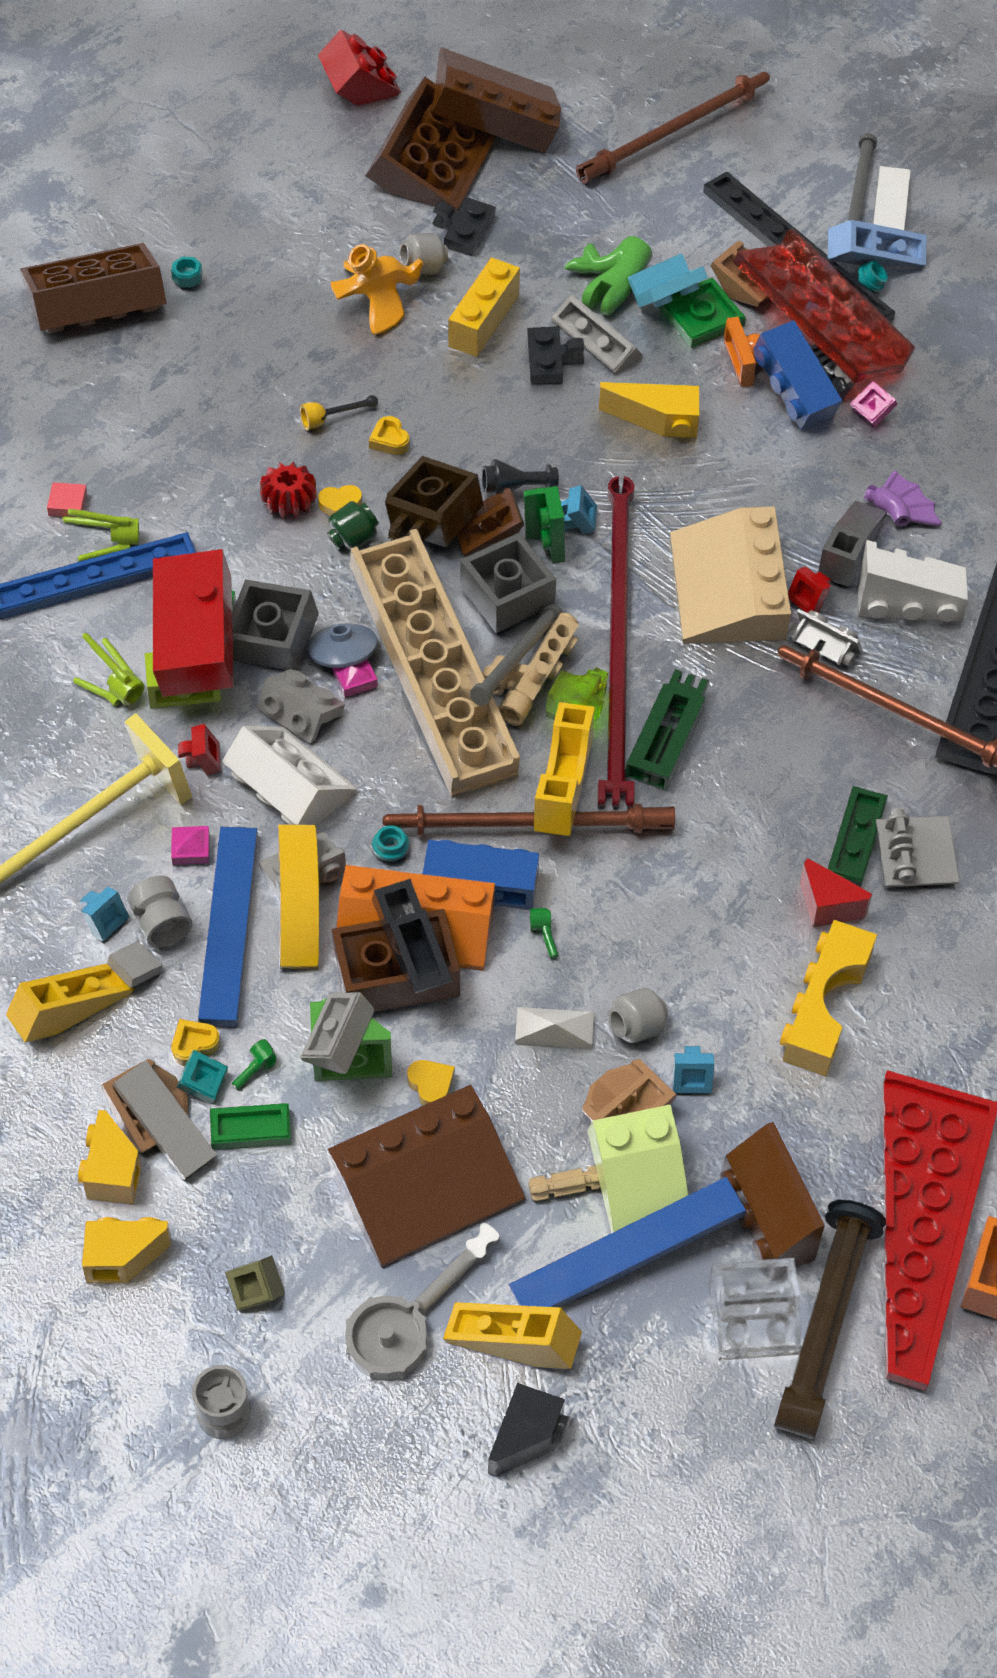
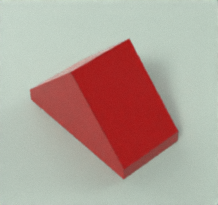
(831, 896)

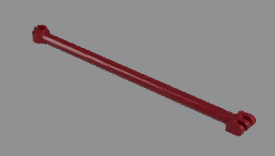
(616, 758)

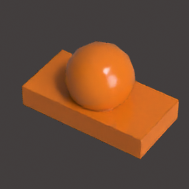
(741, 351)

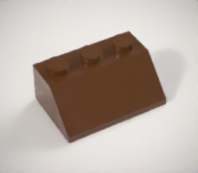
(370, 967)
(774, 1197)

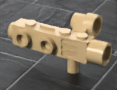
(528, 679)

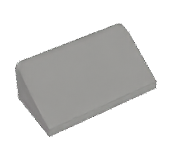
(338, 1031)

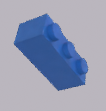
(796, 375)
(511, 870)

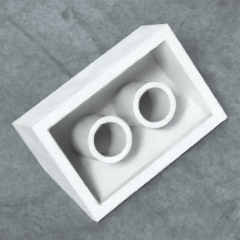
(287, 774)

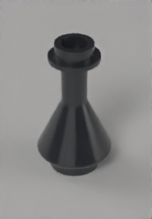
(502, 476)

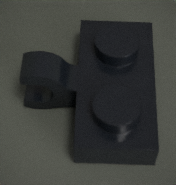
(466, 226)
(548, 354)

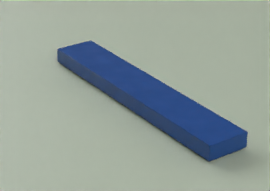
(88, 576)
(228, 927)
(630, 1247)

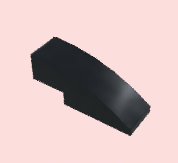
(411, 936)

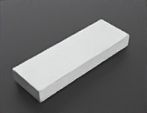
(891, 197)

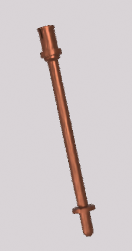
(606, 160)
(810, 664)
(634, 818)

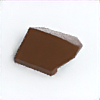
(492, 523)

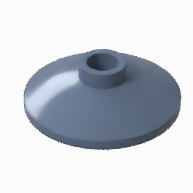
(342, 645)

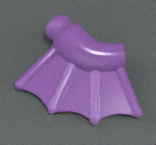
(902, 501)

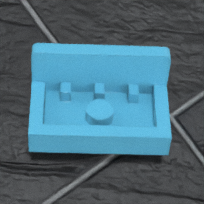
(663, 279)

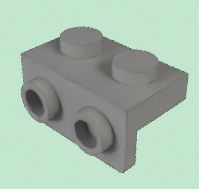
(298, 703)

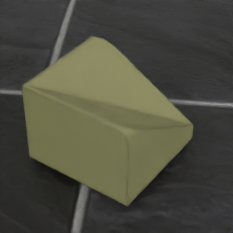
(254, 1283)

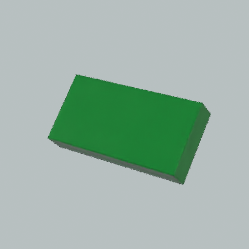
(250, 1126)

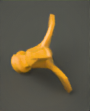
(377, 280)

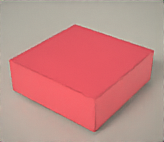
(65, 497)

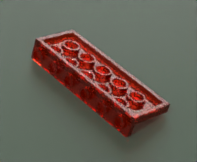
(827, 308)

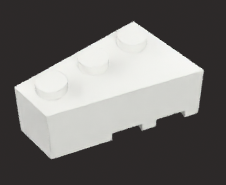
(910, 588)

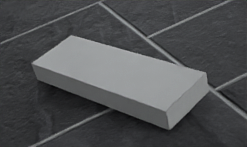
(164, 1120)

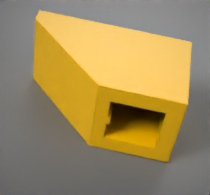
(111, 1165)
(122, 1249)

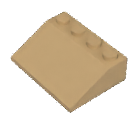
(731, 578)

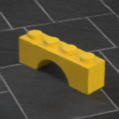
(568, 758)
(815, 1034)

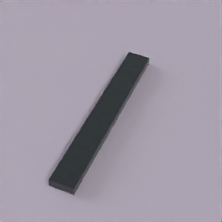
(771, 227)

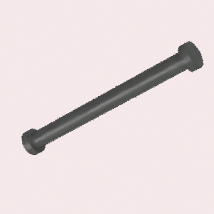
(867, 144)
(482, 692)

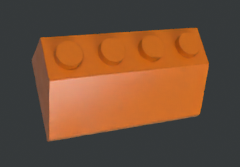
(465, 902)

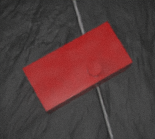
(192, 623)

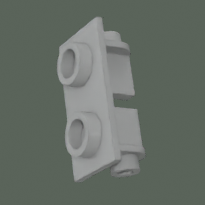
(838, 642)

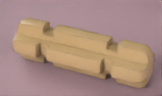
(563, 1183)

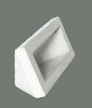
(554, 1028)

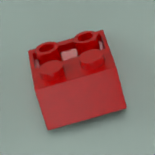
(358, 70)

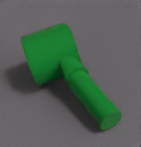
(541, 920)
(263, 1059)

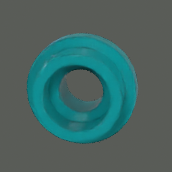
(872, 276)
(390, 835)

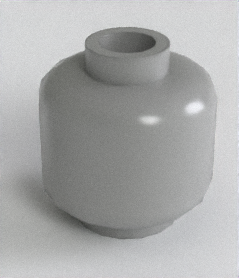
(427, 248)
(638, 1015)

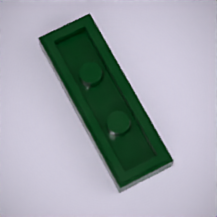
(857, 834)

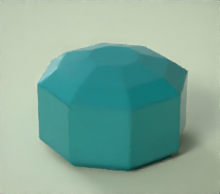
(186, 271)

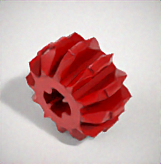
(288, 489)

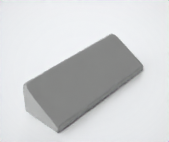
(597, 335)

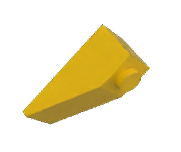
(655, 407)
(63, 1000)
(516, 1333)

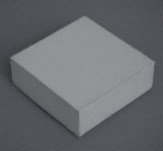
(134, 964)

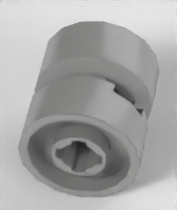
(159, 912)
(221, 1401)

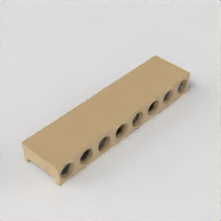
(434, 664)

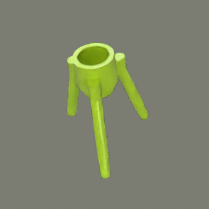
(123, 530)
(122, 683)

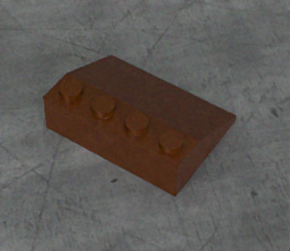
(495, 101)
(429, 154)
(94, 287)
(425, 1175)

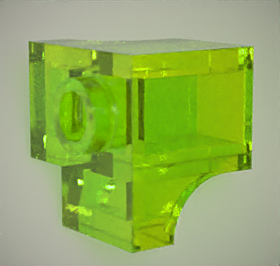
(578, 690)

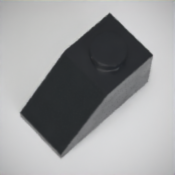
(527, 1429)

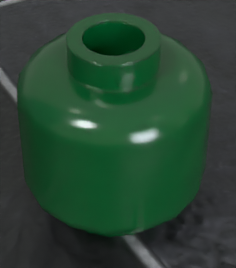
(352, 526)

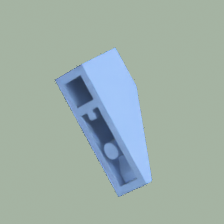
(866, 242)

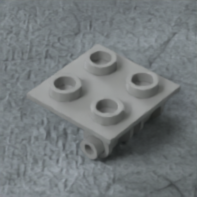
(916, 850)

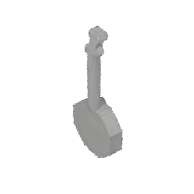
(389, 1334)

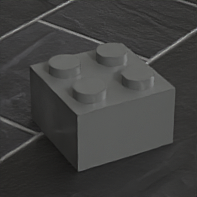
(507, 582)
(272, 624)

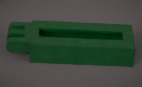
(662, 747)

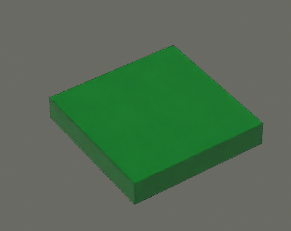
(701, 313)

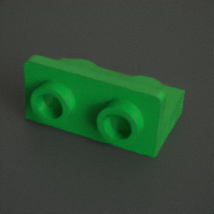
(545, 520)

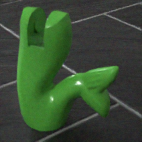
(614, 269)

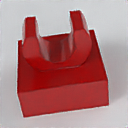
(809, 589)
(201, 750)

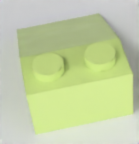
(638, 1163)

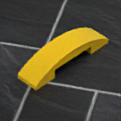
(298, 897)

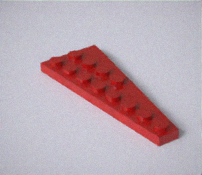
(931, 1180)

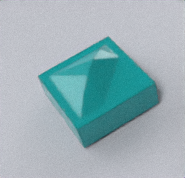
(202, 1077)

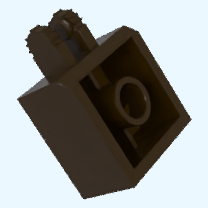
(434, 501)

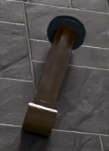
(803, 1399)

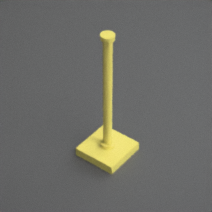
(155, 761)

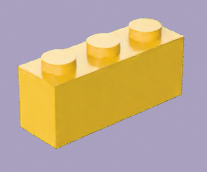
(483, 307)

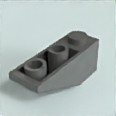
(846, 544)

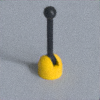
(314, 414)

